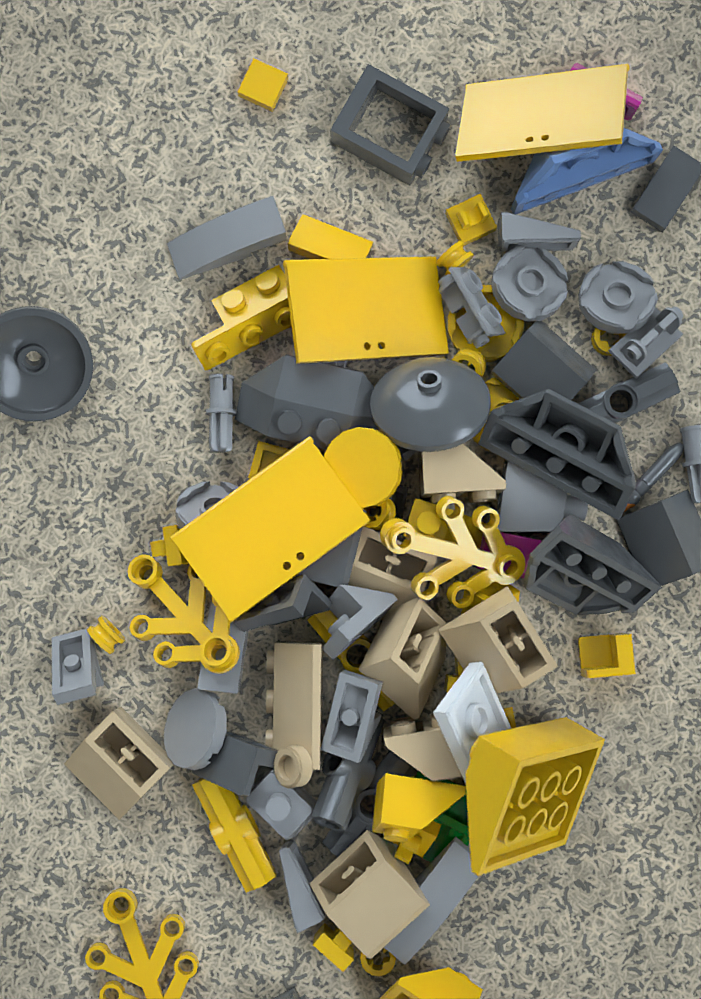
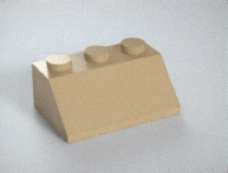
(296, 697)

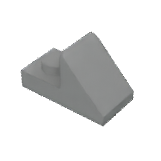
(356, 613)
(74, 667)
(352, 716)

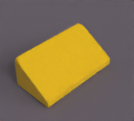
(323, 241)

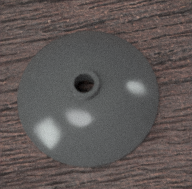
(55, 381)
(430, 404)

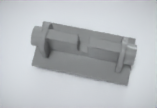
(463, 290)
(643, 346)

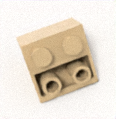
(457, 474)
(388, 572)
(502, 640)
(407, 655)
(422, 747)
(119, 762)
(369, 893)

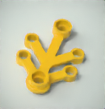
(460, 554)
(188, 620)
(144, 969)

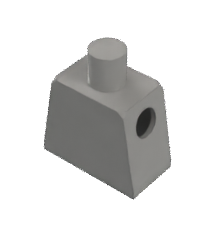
(533, 503)
(281, 807)

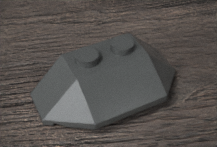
(305, 401)
(565, 448)
(587, 572)

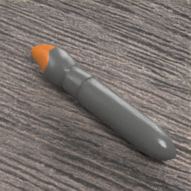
(655, 472)

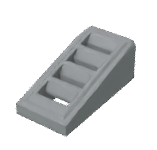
(525, 231)
(302, 899)

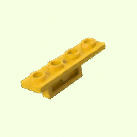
(249, 317)

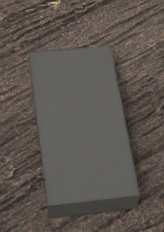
(667, 189)

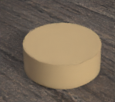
(293, 766)

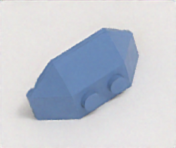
(568, 171)

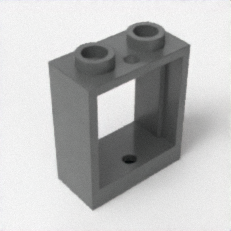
(343, 129)

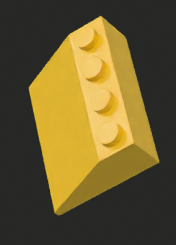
(526, 790)

